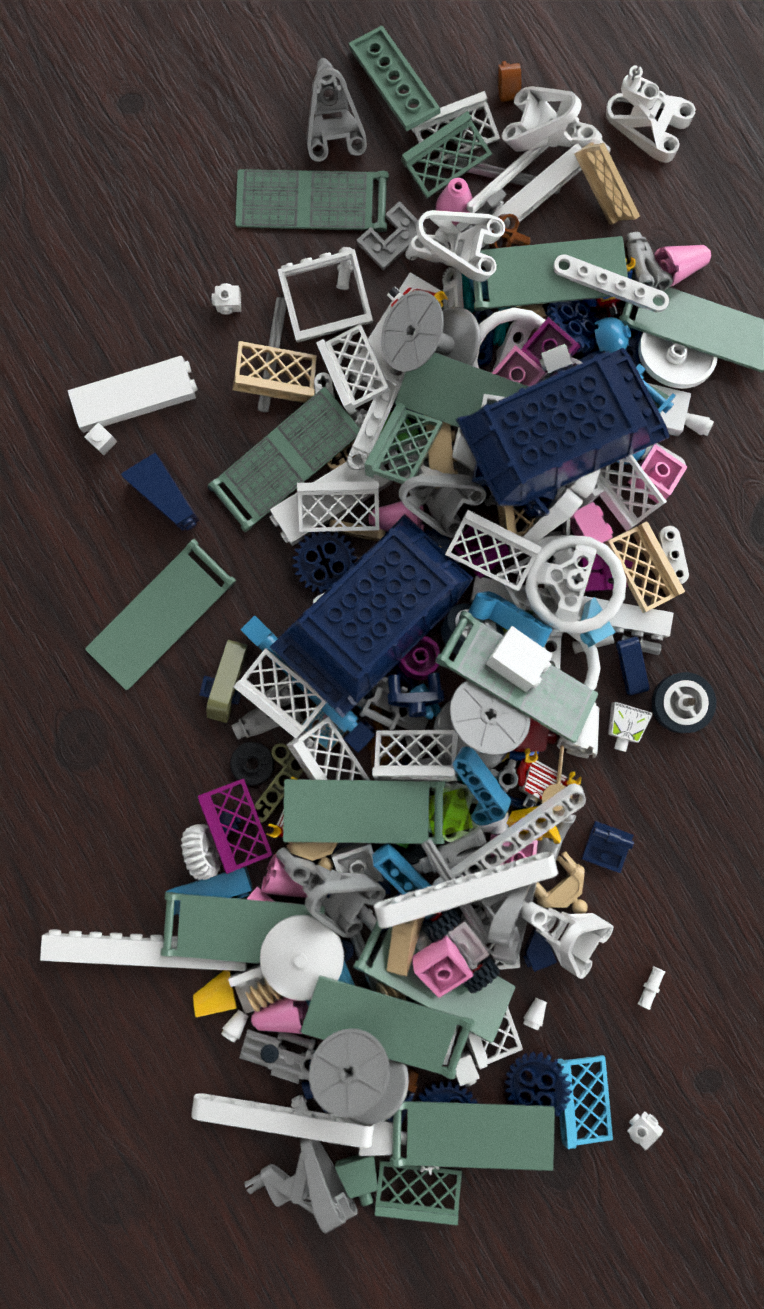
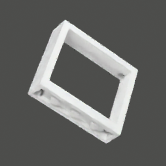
(307, 265)

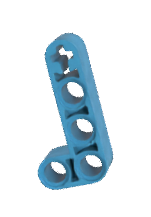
(501, 611)
(491, 797)

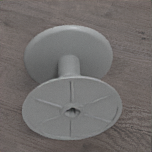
(420, 328)
(482, 724)
(356, 1078)

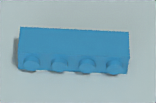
(398, 870)
(220, 885)

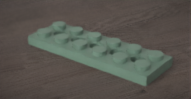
(398, 67)

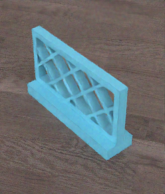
(567, 1117)

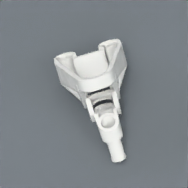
(643, 96)
(543, 126)
(436, 247)
(560, 510)
(578, 939)

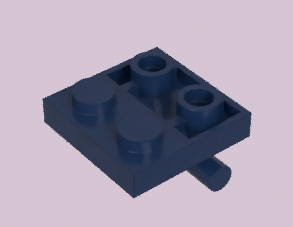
(607, 846)

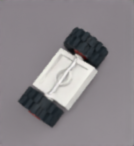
(469, 945)

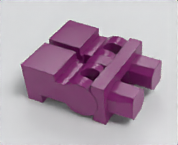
(600, 575)

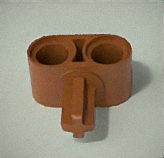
(509, 81)
(510, 235)

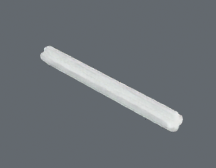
(504, 178)

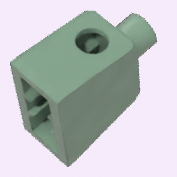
(358, 1177)

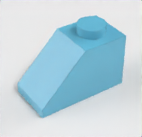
(592, 637)

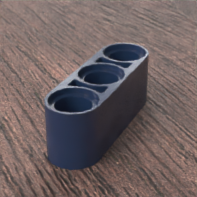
(632, 666)

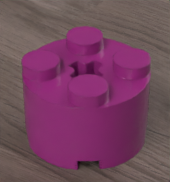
(420, 669)

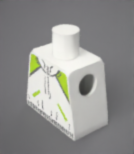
(627, 724)

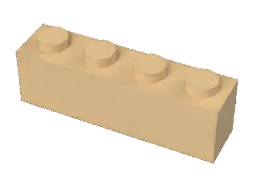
(441, 451)

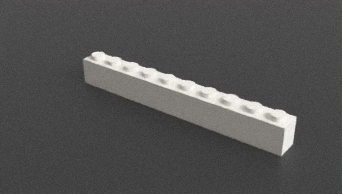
(628, 618)
(122, 951)

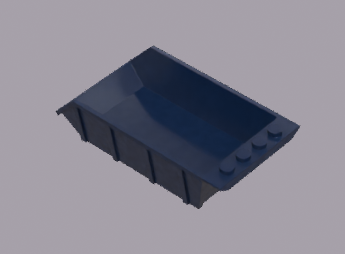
(563, 428)
(372, 616)

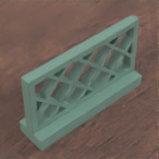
(435, 141)
(389, 436)
(418, 1212)

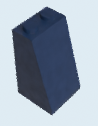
(158, 487)

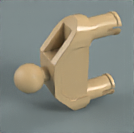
(314, 851)
(566, 890)

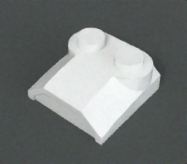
(356, 860)

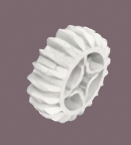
(200, 852)

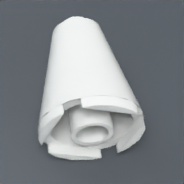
(588, 739)

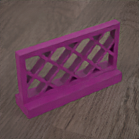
(217, 831)

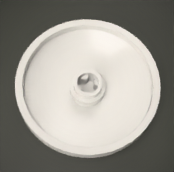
(674, 363)
(299, 953)

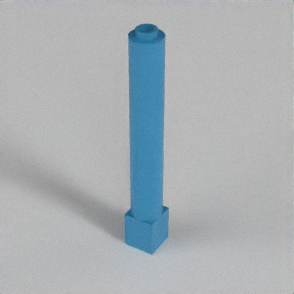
(264, 638)

